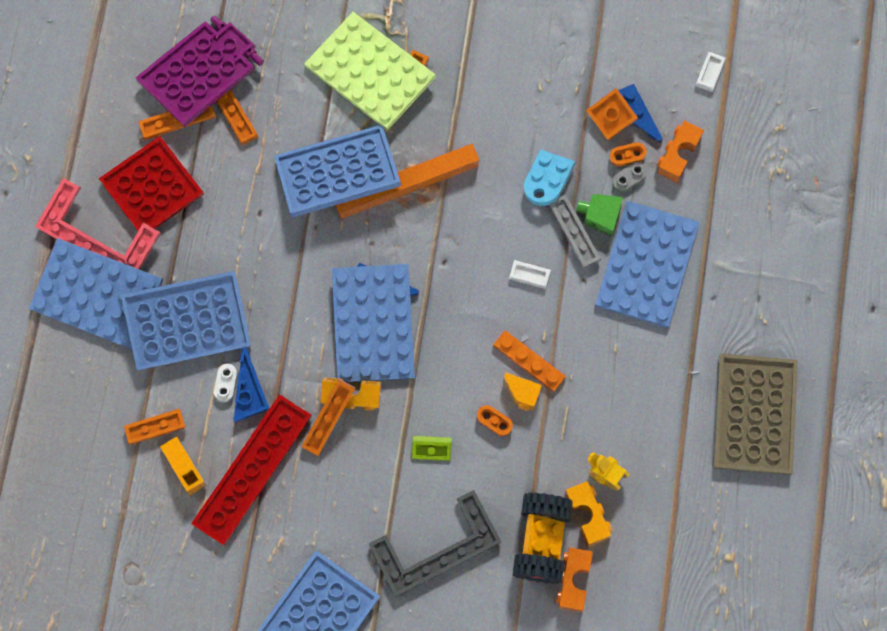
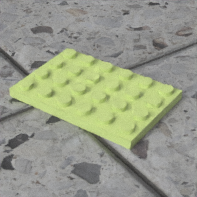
(370, 70)

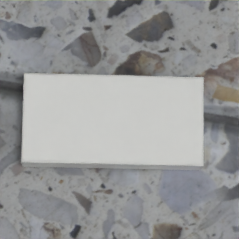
(710, 71)
(529, 274)

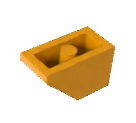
(523, 392)

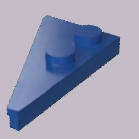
(645, 120)
(250, 396)

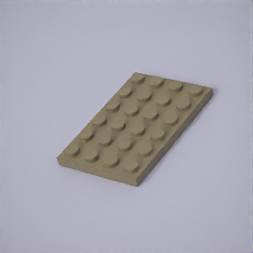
(755, 414)

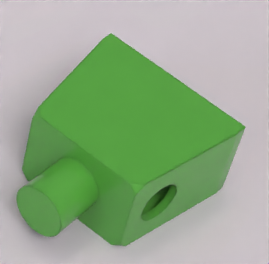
(601, 212)

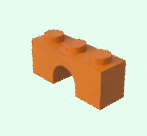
(686, 137)
(576, 562)

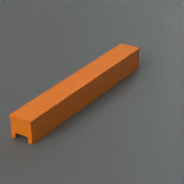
(417, 178)

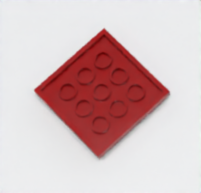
(151, 185)

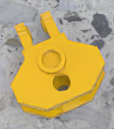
(606, 471)

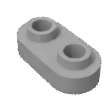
(630, 176)

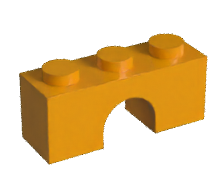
(367, 397)
(584, 497)

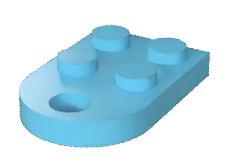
(547, 176)

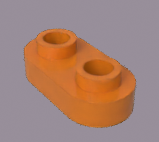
(626, 153)
(495, 420)

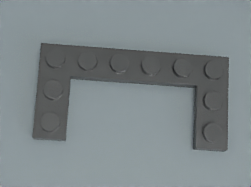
(482, 540)

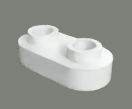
(225, 382)

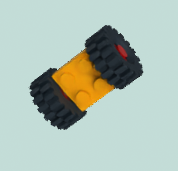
(543, 538)

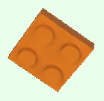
(612, 114)

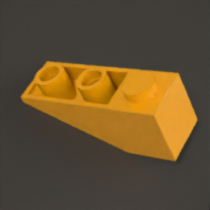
(183, 466)

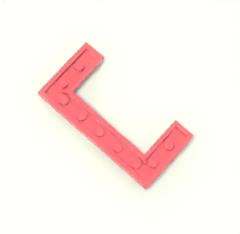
(53, 224)

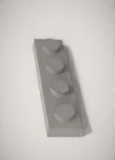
(574, 232)

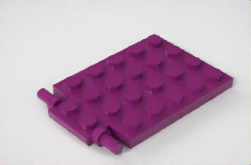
(200, 69)

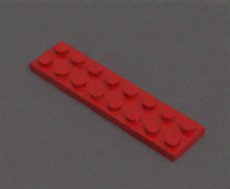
(251, 470)

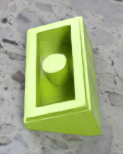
(431, 448)

